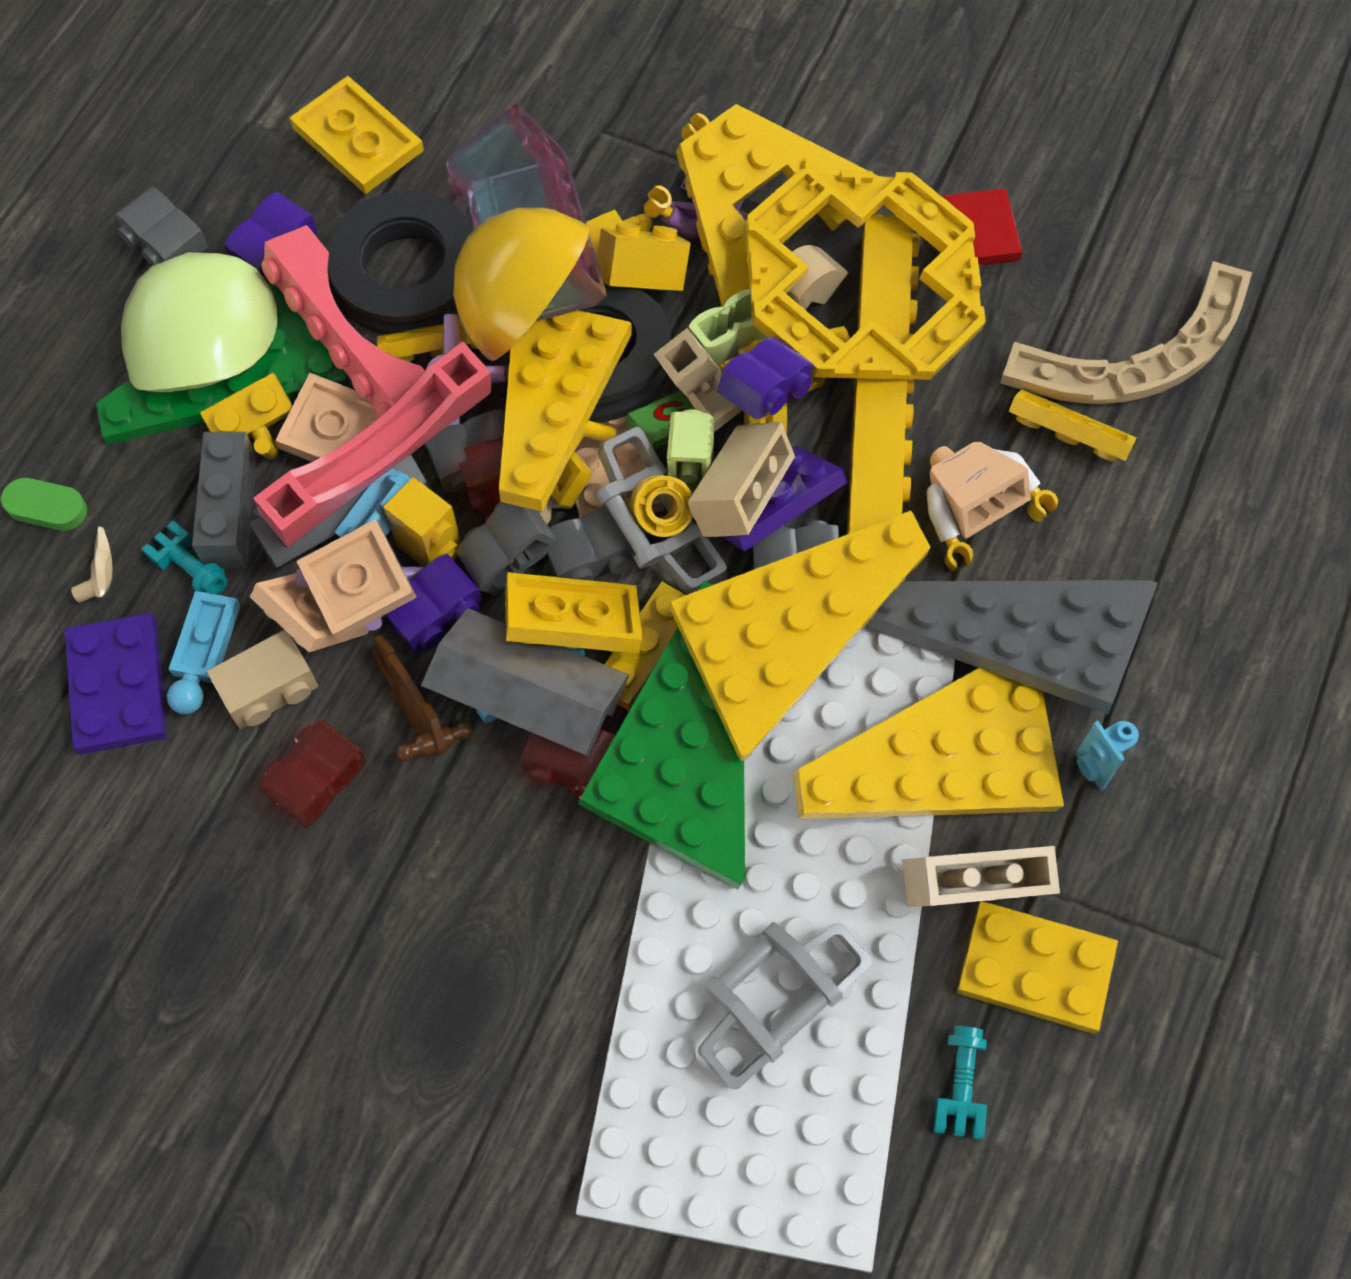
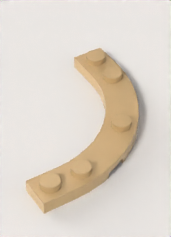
(1145, 372)

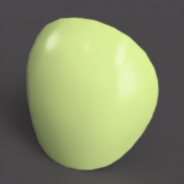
(196, 322)

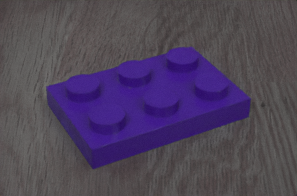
(802, 486)
(115, 684)

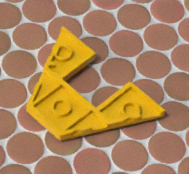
(730, 163)

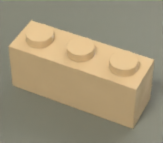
(741, 480)
(980, 876)

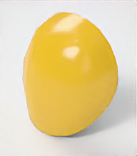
(512, 273)

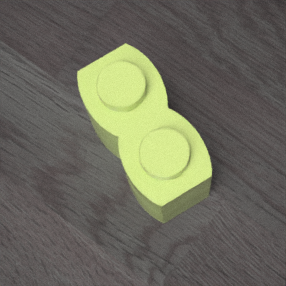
(726, 328)

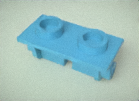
(371, 503)
(1104, 749)

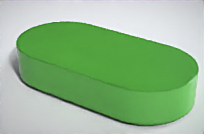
(44, 504)

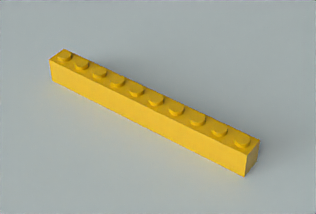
(880, 404)

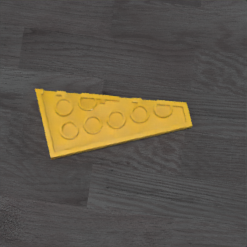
(551, 393)

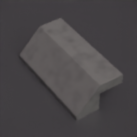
(525, 684)

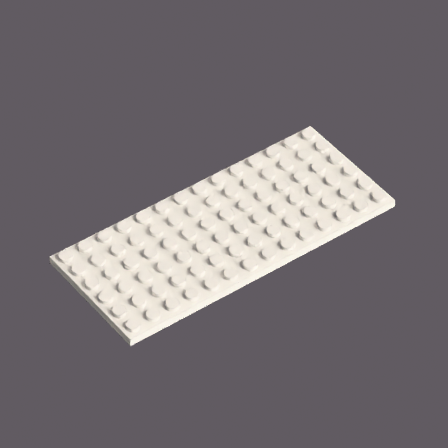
(805, 1143)

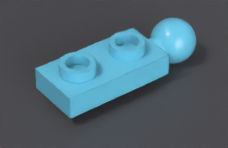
(200, 648)

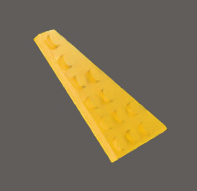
(782, 624)
(956, 752)

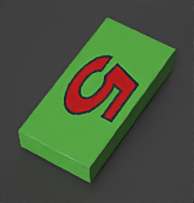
(655, 417)

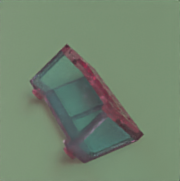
(523, 167)

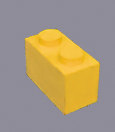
(642, 257)
(422, 523)

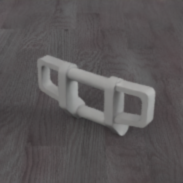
(646, 554)
(771, 1042)

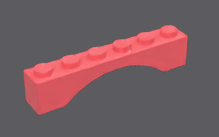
(300, 270)
(320, 488)

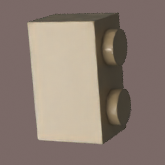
(263, 680)

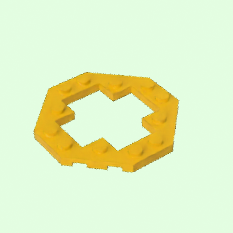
(871, 350)

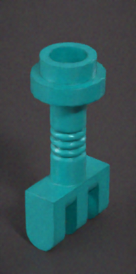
(206, 578)
(966, 1041)

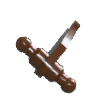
(431, 737)

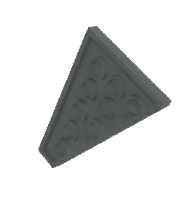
(1040, 633)

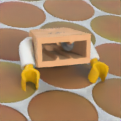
(977, 489)

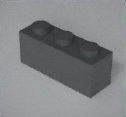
(225, 499)

